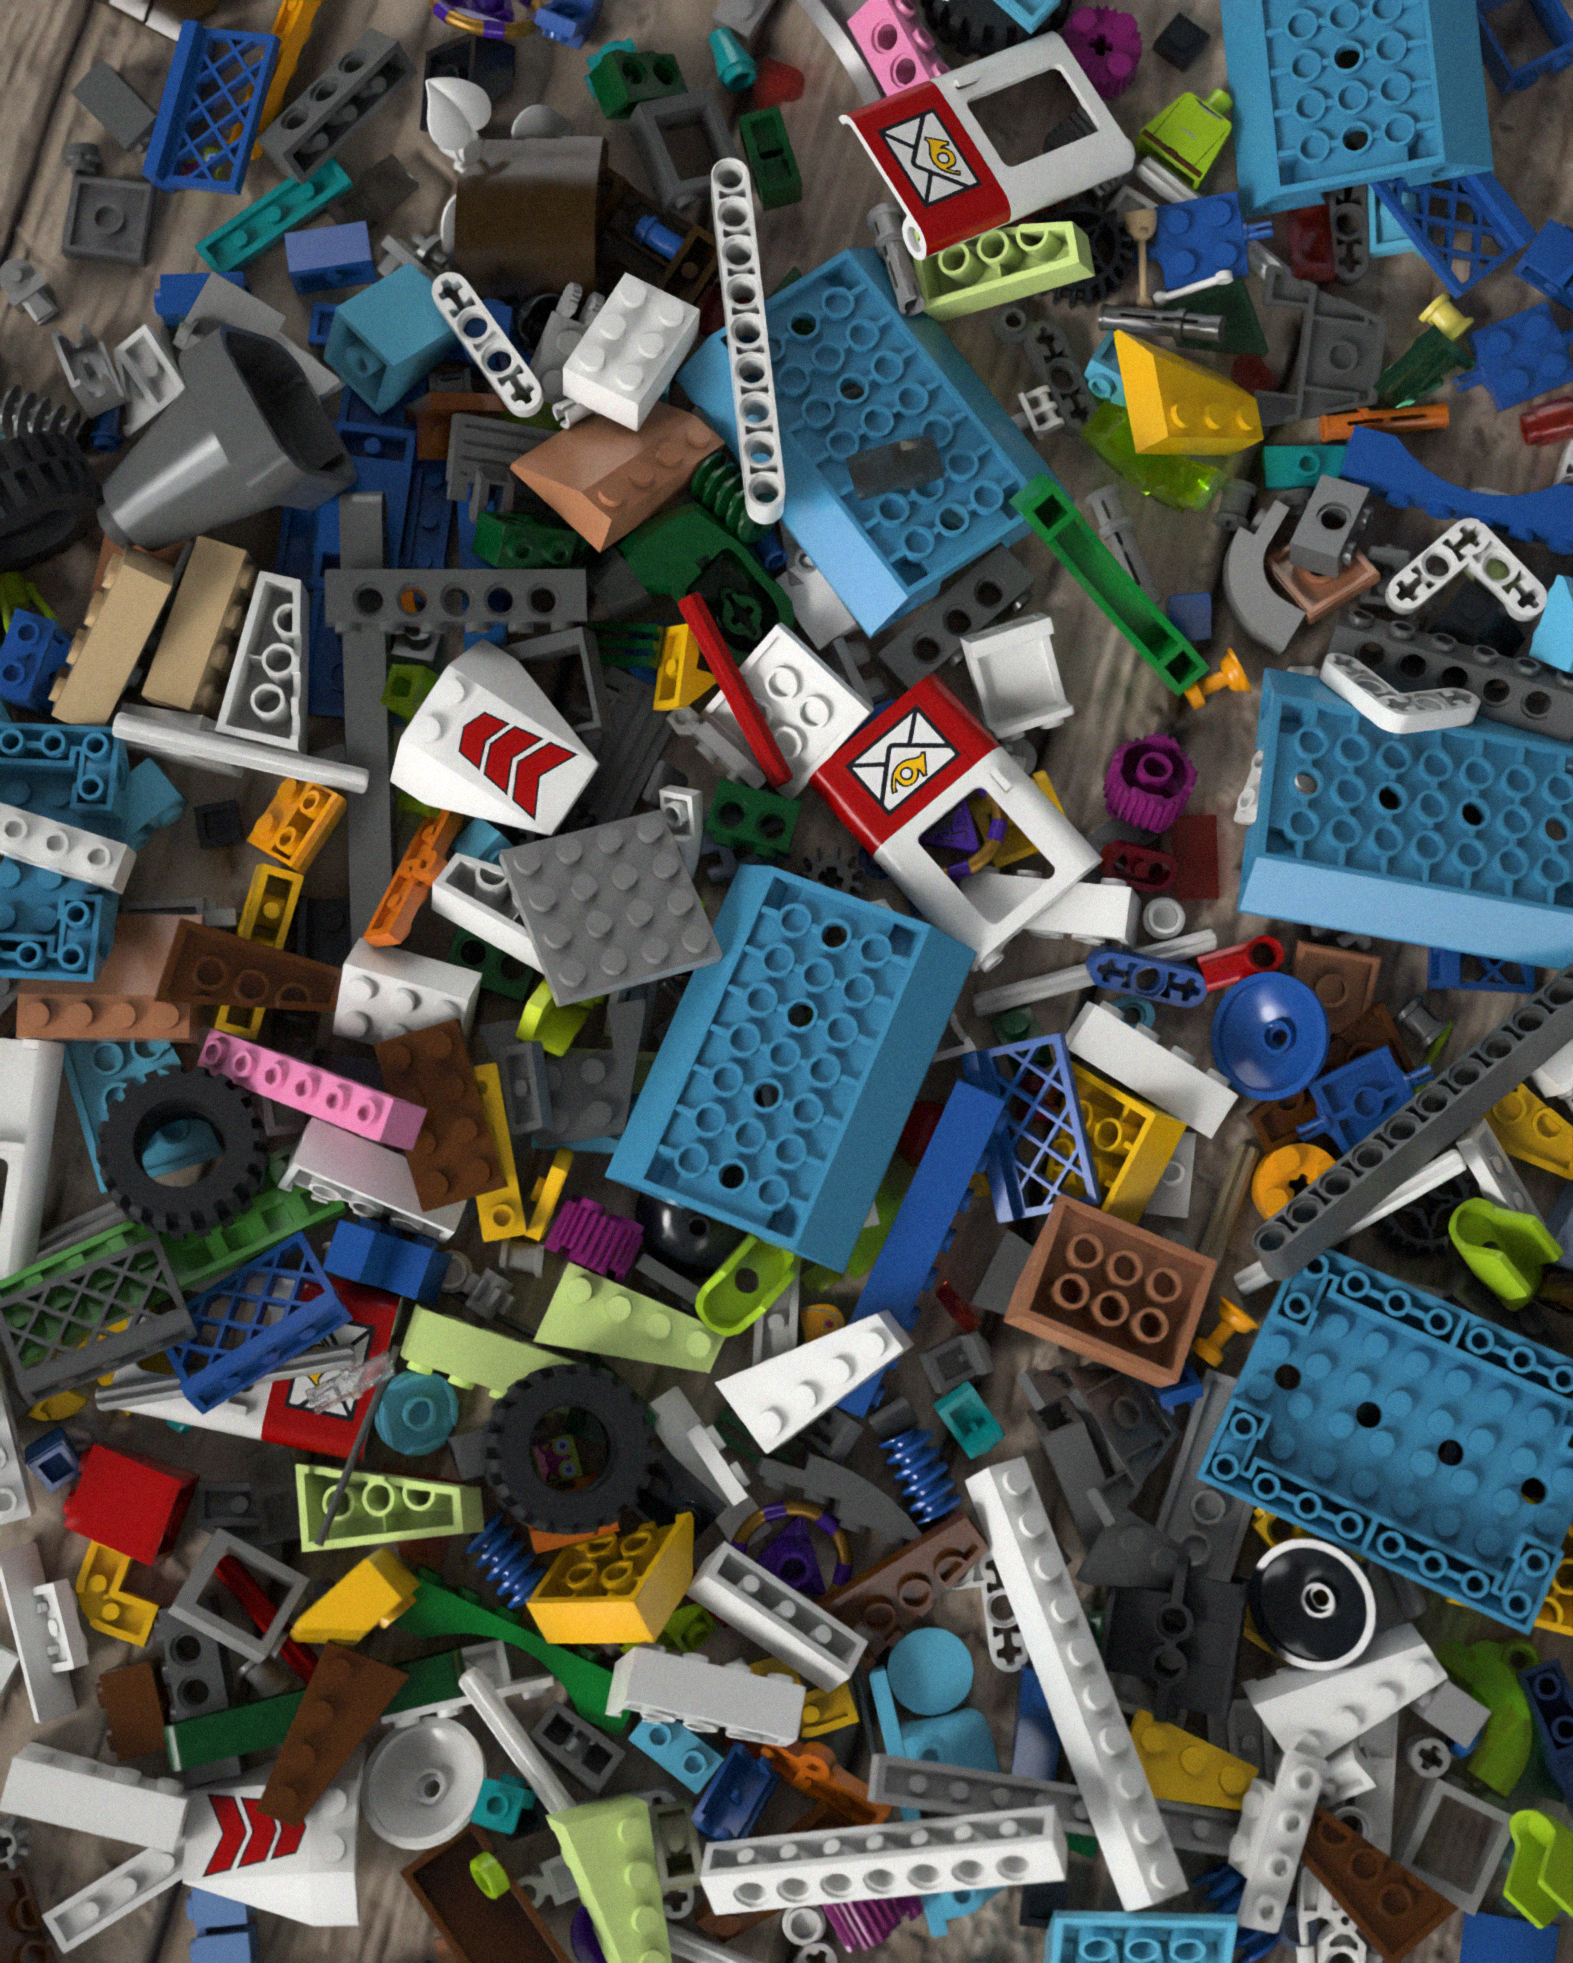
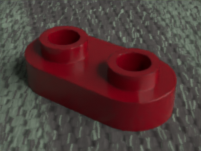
(1135, 864)

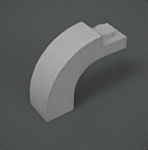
(1250, 599)

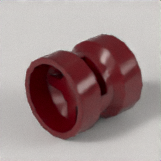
(1033, 1086)

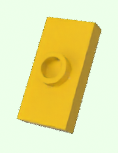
(547, 1193)

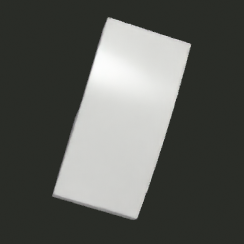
(685, 819)

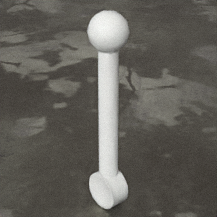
(1223, 277)

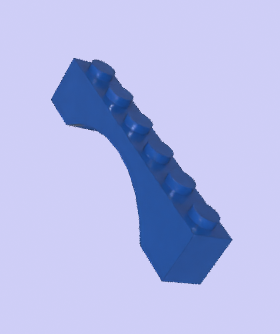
(1392, 473)

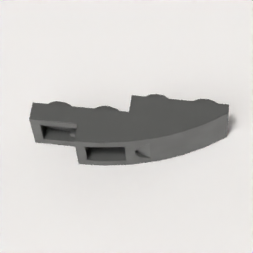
(856, 1499)

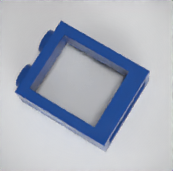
(1559, 30)
(28, 659)

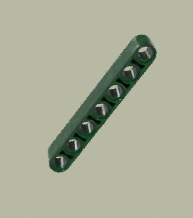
(269, 1719)

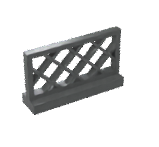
(107, 1354)

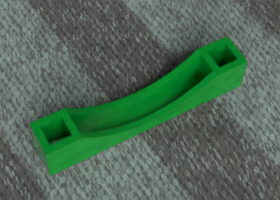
(1108, 584)
(450, 1610)

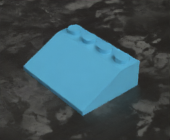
(1139, 1937)

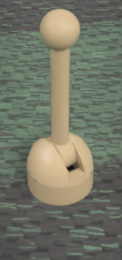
(1142, 226)

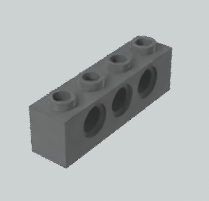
(336, 105)
(997, 572)
(210, 1666)

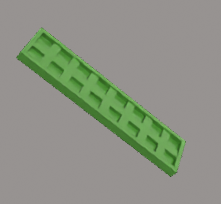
(269, 1222)

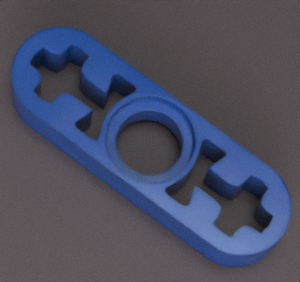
(1115, 981)

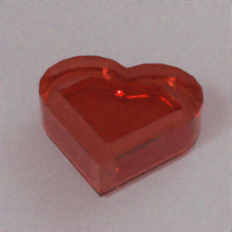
(777, 84)
(1252, 373)
(957, 1307)

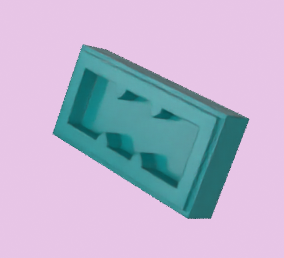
(1299, 466)

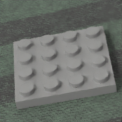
(609, 907)

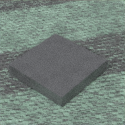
(109, 220)

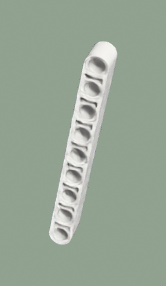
(747, 358)

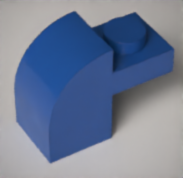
(569, 20)

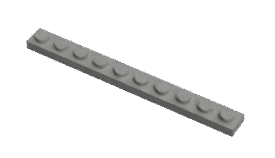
(975, 1791)

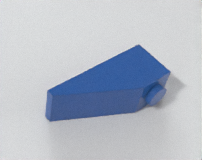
(1035, 1733)

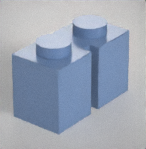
(221, 1943)

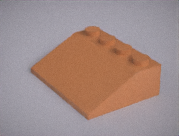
(617, 478)
(121, 999)
(1112, 1292)

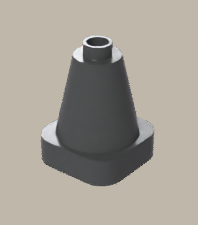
(226, 447)

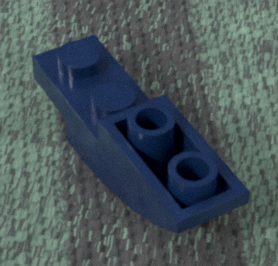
(1551, 1716)

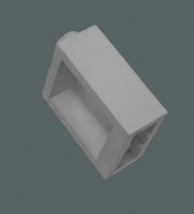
(223, 1631)
(1416, 1826)

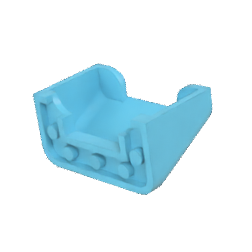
(960, 1740)

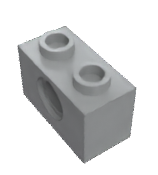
(1451, 1712)

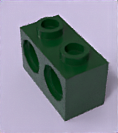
(632, 78)
(770, 158)
(523, 541)
(757, 808)
(492, 968)

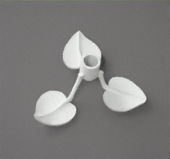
(454, 116)

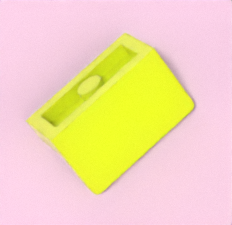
(550, 1023)

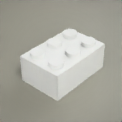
(630, 352)
(400, 992)

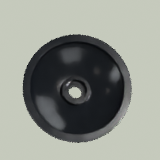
(677, 1244)
(1294, 1617)

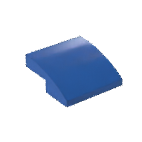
(1506, 1939)

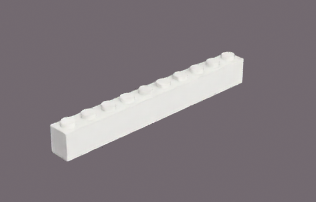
(1076, 1685)

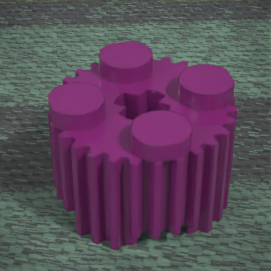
(1107, 35)
(1149, 782)
(594, 1239)
(871, 1920)

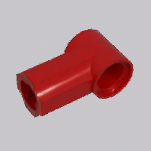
(1235, 963)

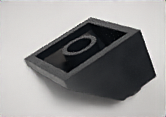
(474, 59)
(1476, 620)

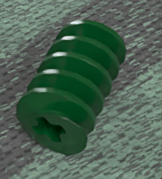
(722, 493)

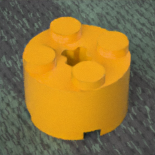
(1275, 1170)

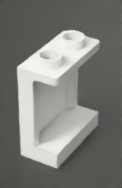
(1016, 677)

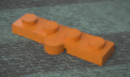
(415, 874)
(814, 1772)

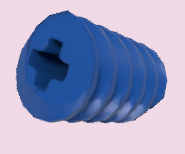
(921, 1473)
(506, 1560)
(1228, 1888)

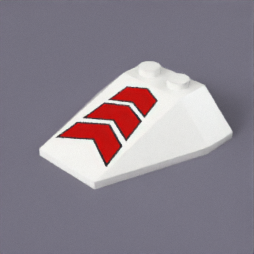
(493, 746)
(272, 1865)

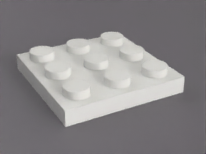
(801, 702)

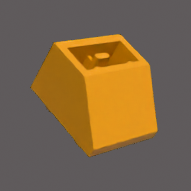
(298, 823)

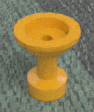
(1230, 675)
(1233, 1319)

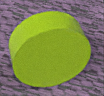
(489, 1875)

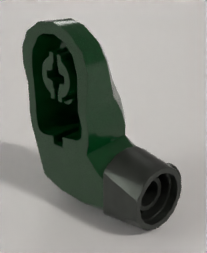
(687, 554)

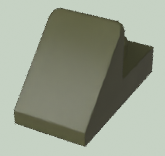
(676, 1845)

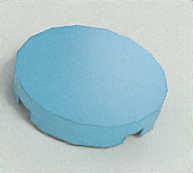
(416, 1413)
(930, 1670)

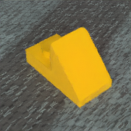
(677, 675)

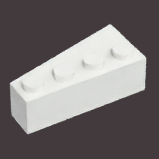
(1085, 910)

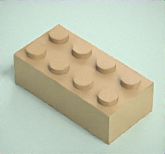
(202, 630)
(114, 637)

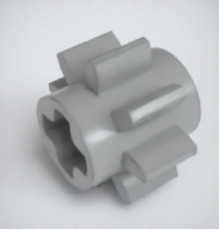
(489, 1293)
(19, 1838)

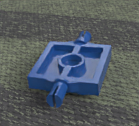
(1203, 238)
(1519, 358)
(1360, 1097)

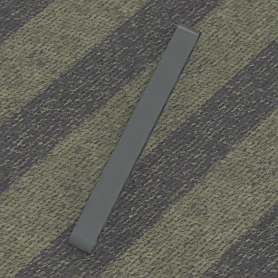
(367, 722)
(1417, 1131)

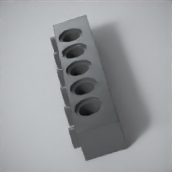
(563, 586)
(1481, 663)

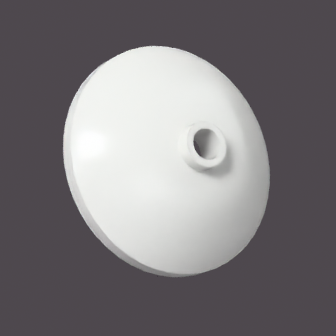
(405, 1772)

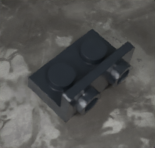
(322, 930)
(675, 1492)

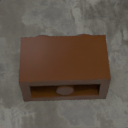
(135, 1708)

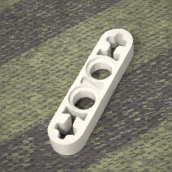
(484, 346)

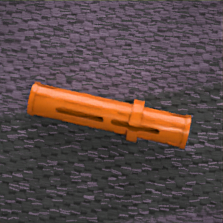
(1387, 420)

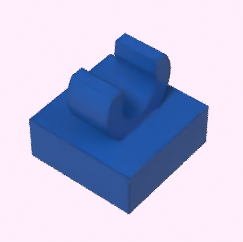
(1186, 1390)

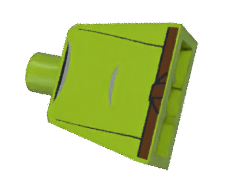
(1188, 135)

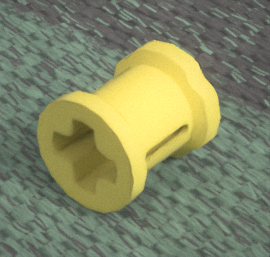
(1446, 317)

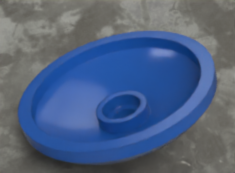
(1249, 1032)

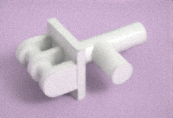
(1046, 409)

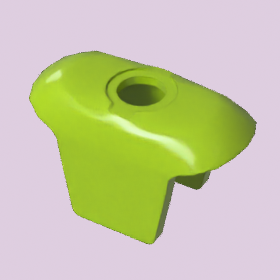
(1522, 1246)
(732, 1311)
(1541, 1867)

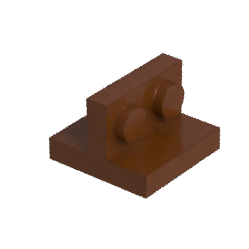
(434, 416)

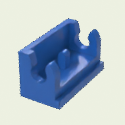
(330, 257)
(736, 1796)

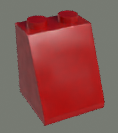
(129, 1502)

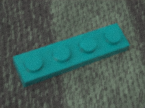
(270, 217)

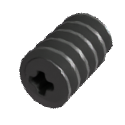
(24, 416)

